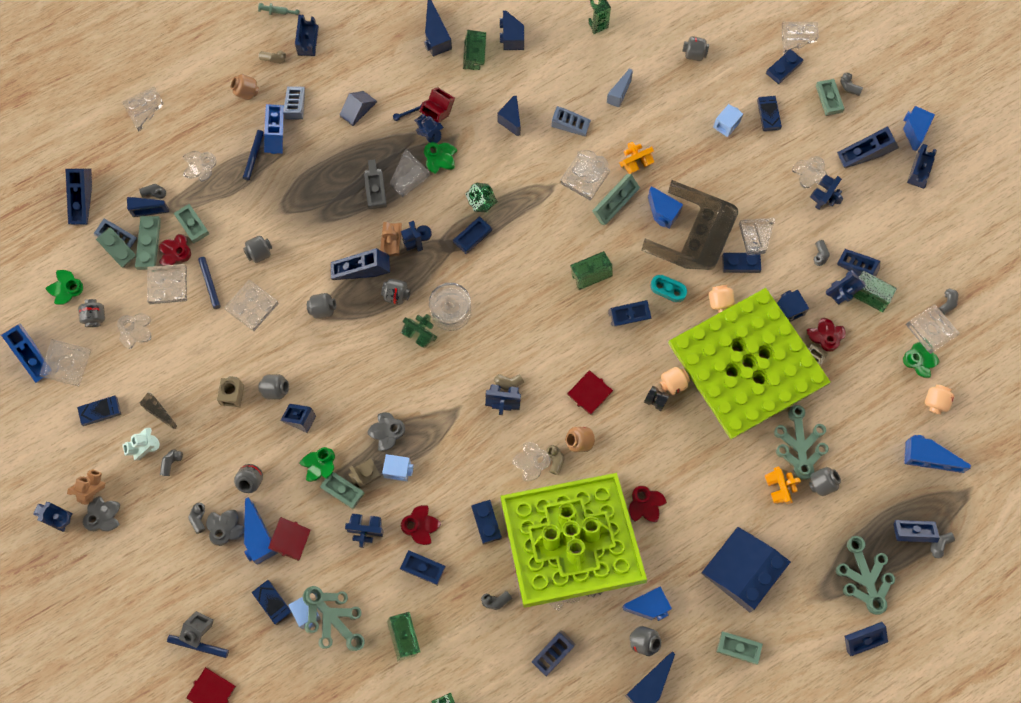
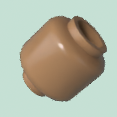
(244, 87)
(580, 439)

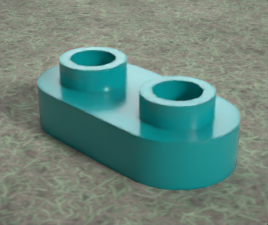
(669, 287)

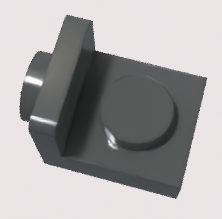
(195, 628)

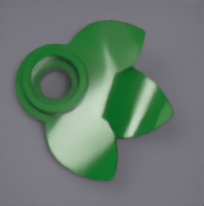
(442, 157)
(63, 287)
(920, 360)
(317, 465)

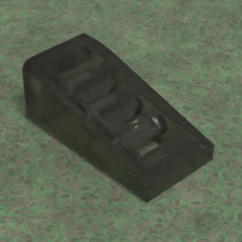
(153, 406)

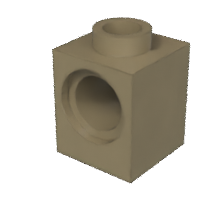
(233, 399)

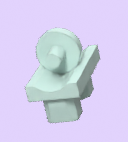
(141, 444)

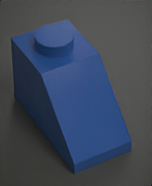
(917, 125)
(663, 207)
(649, 605)

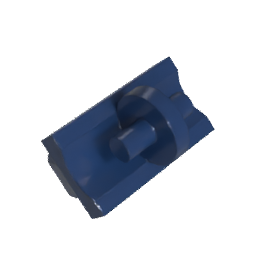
(429, 128)
(830, 194)
(413, 237)
(845, 288)
(503, 400)
(53, 516)
(355, 526)

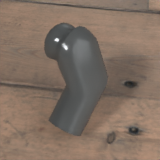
(848, 85)
(154, 189)
(823, 253)
(952, 300)
(167, 461)
(196, 516)
(938, 548)
(495, 602)

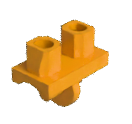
(630, 162)
(778, 477)

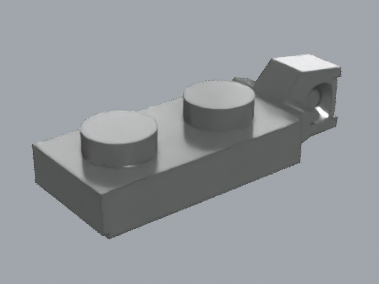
(375, 186)

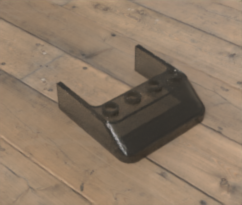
(707, 234)

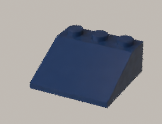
(745, 568)

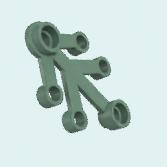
(800, 444)
(867, 578)
(330, 616)

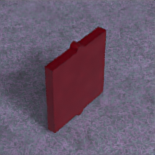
(590, 392)
(289, 539)
(210, 688)

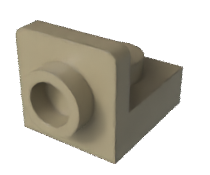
(364, 473)

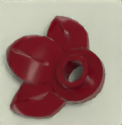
(174, 250)
(827, 332)
(646, 507)
(423, 525)

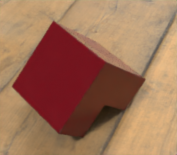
(438, 105)

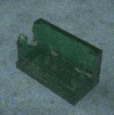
(600, 16)
(474, 50)
(591, 270)
(876, 292)
(403, 636)

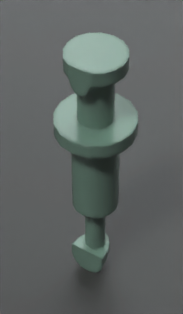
(276, 9)

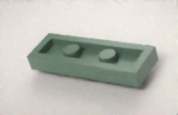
(616, 199)
(147, 242)

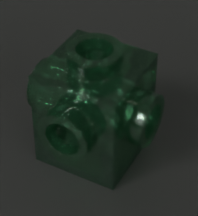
(481, 197)

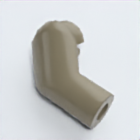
(273, 57)
(505, 383)
(557, 459)

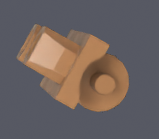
(391, 238)
(87, 487)

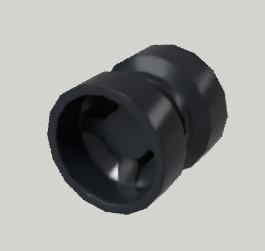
(660, 401)

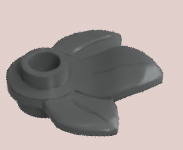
(384, 431)
(104, 514)
(224, 524)

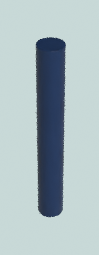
(253, 154)
(209, 282)
(202, 647)

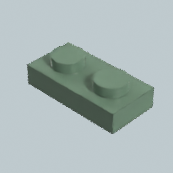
(830, 97)
(191, 223)
(116, 247)
(342, 490)
(739, 648)

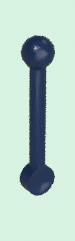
(396, 117)

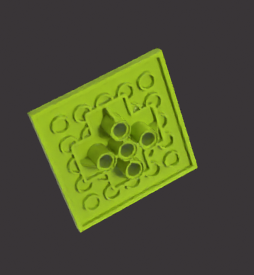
(755, 328)
(546, 566)

